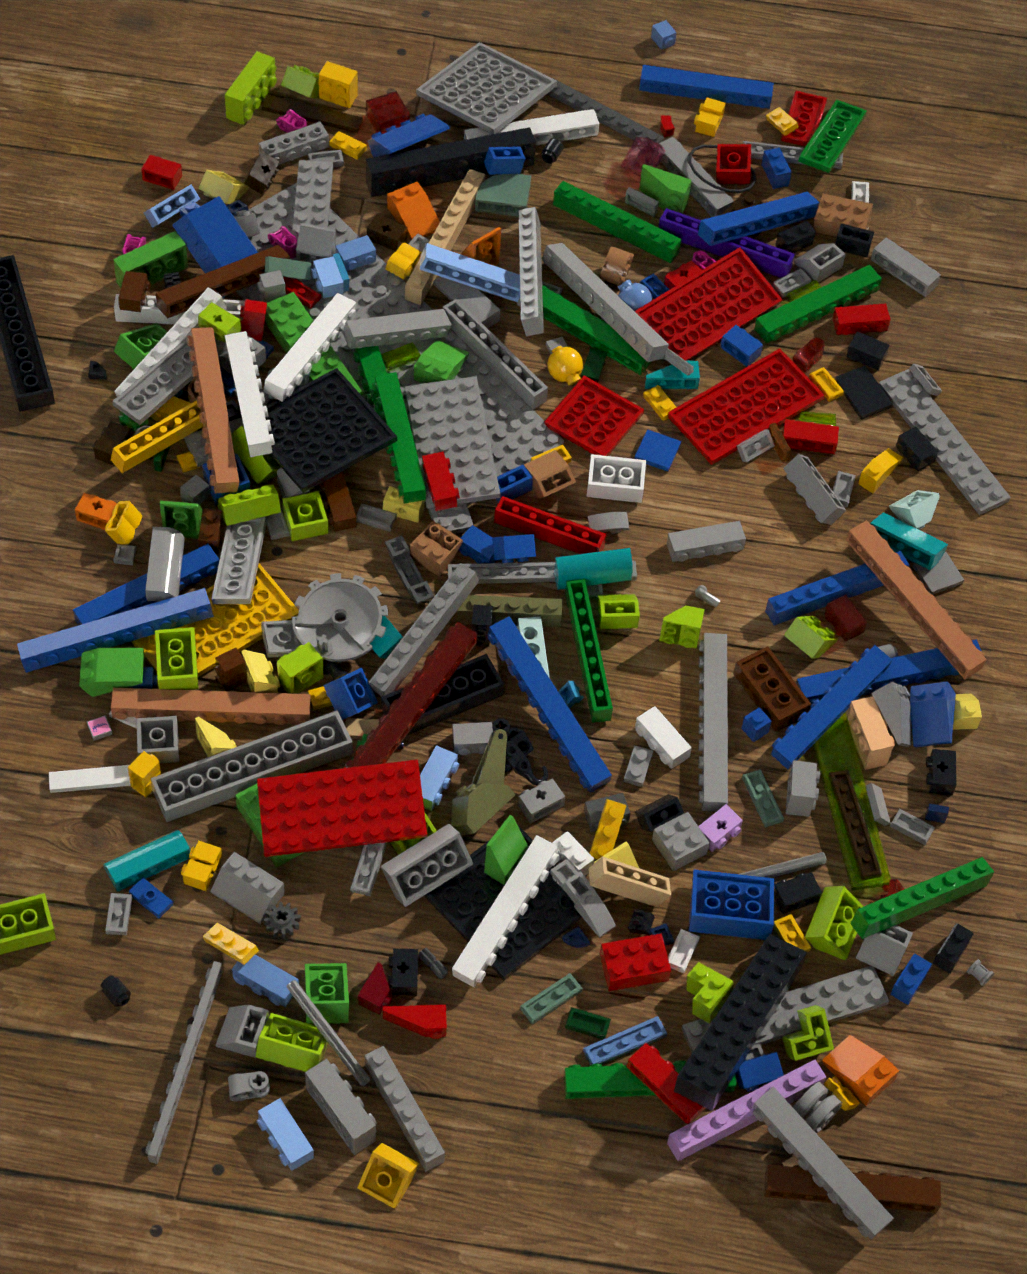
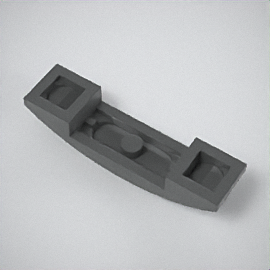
(407, 570)

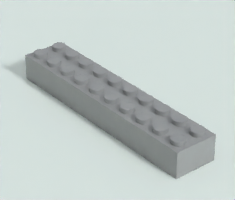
(237, 769)

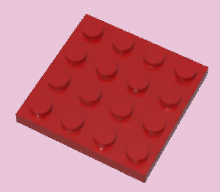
(594, 417)

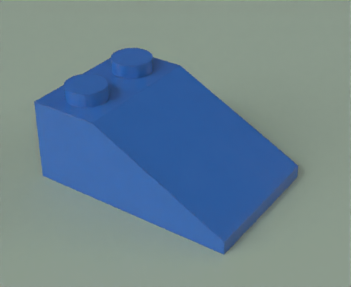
(932, 713)

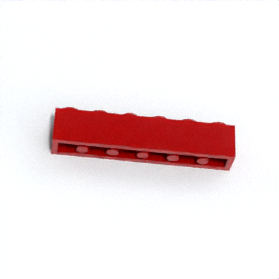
(548, 527)

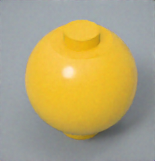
(565, 365)

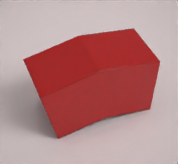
(666, 126)

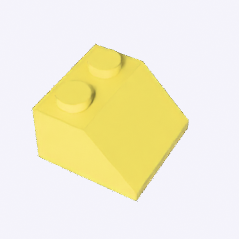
(220, 184)
(260, 673)

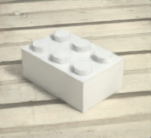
(616, 478)

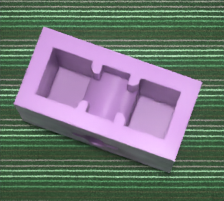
(721, 827)

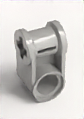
(246, 1086)

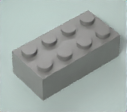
(427, 865)
(341, 1106)

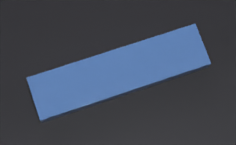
(625, 1041)

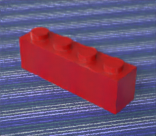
(661, 1078)

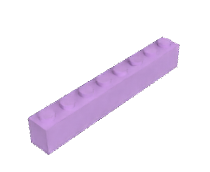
(740, 1112)

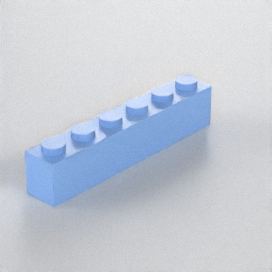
(470, 272)

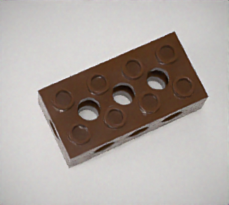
(771, 688)

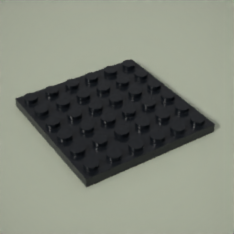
(324, 430)
(471, 894)

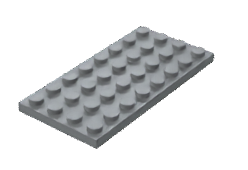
(452, 420)

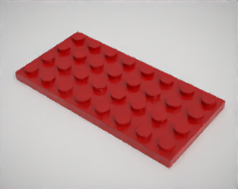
(710, 304)
(745, 405)
(341, 808)

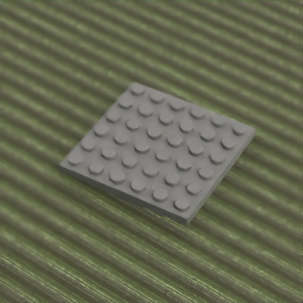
(486, 88)

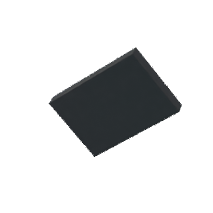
(863, 392)

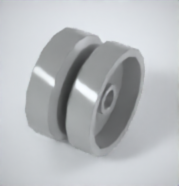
(817, 1108)

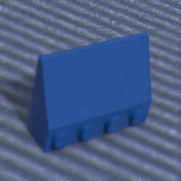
(406, 135)
(214, 235)
(731, 905)

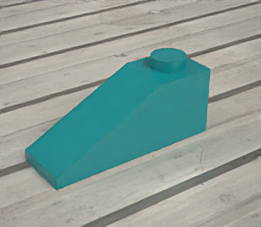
(673, 378)

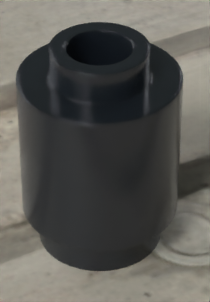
(552, 151)
(115, 991)

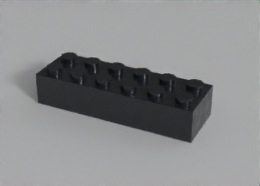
(467, 688)

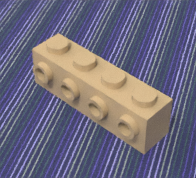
(629, 881)

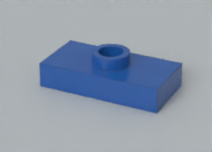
(151, 898)

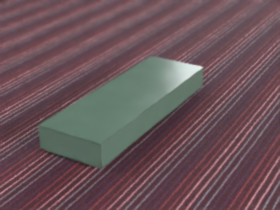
(289, 268)
(762, 798)
(551, 998)

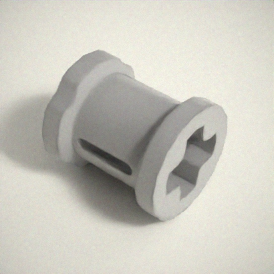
(980, 972)

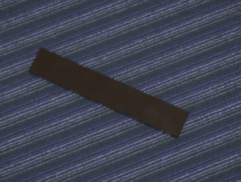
(313, 113)
(855, 825)

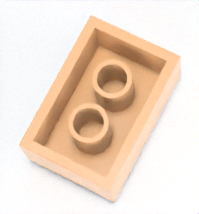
(870, 733)

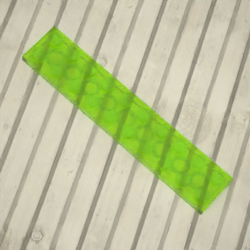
(836, 753)

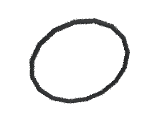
(711, 184)

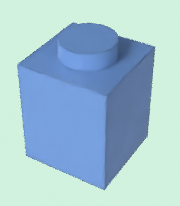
(663, 34)

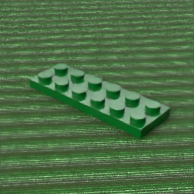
(832, 136)

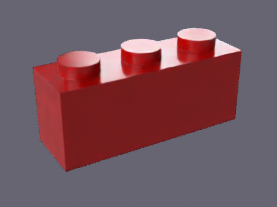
(861, 319)
(811, 436)
(440, 481)

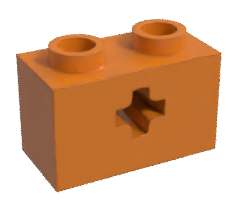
(94, 510)

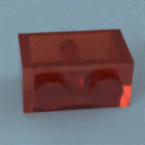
(845, 618)

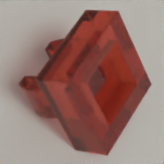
(893, 887)

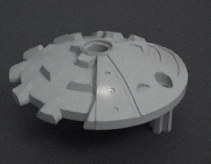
(338, 600)

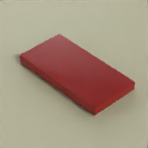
(807, 112)

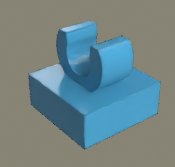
(570, 693)

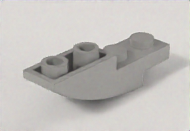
(585, 897)

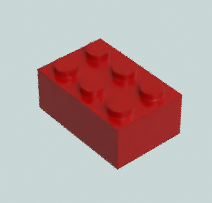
(635, 962)

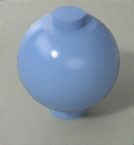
(634, 294)

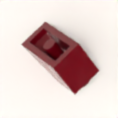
(375, 991)

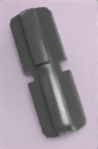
(436, 966)

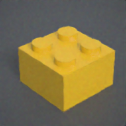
(338, 84)

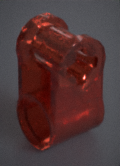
(810, 353)

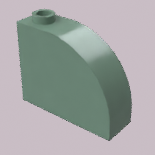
(504, 194)

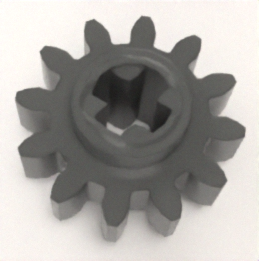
(275, 920)

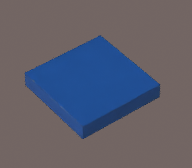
(658, 450)

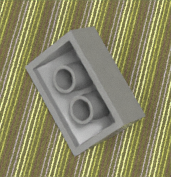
(247, 887)

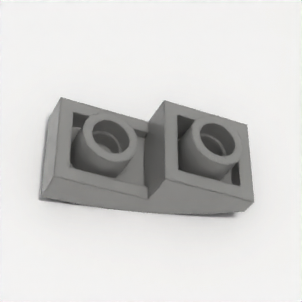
(611, 521)

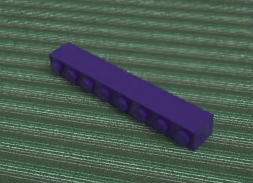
(764, 256)

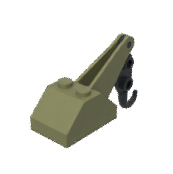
(487, 792)

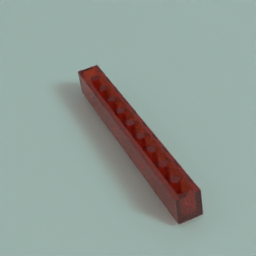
(415, 697)

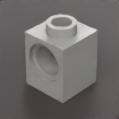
(195, 491)

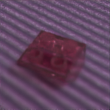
(642, 152)

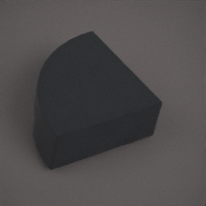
(96, 371)

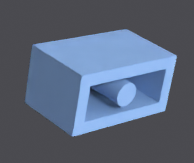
(328, 277)

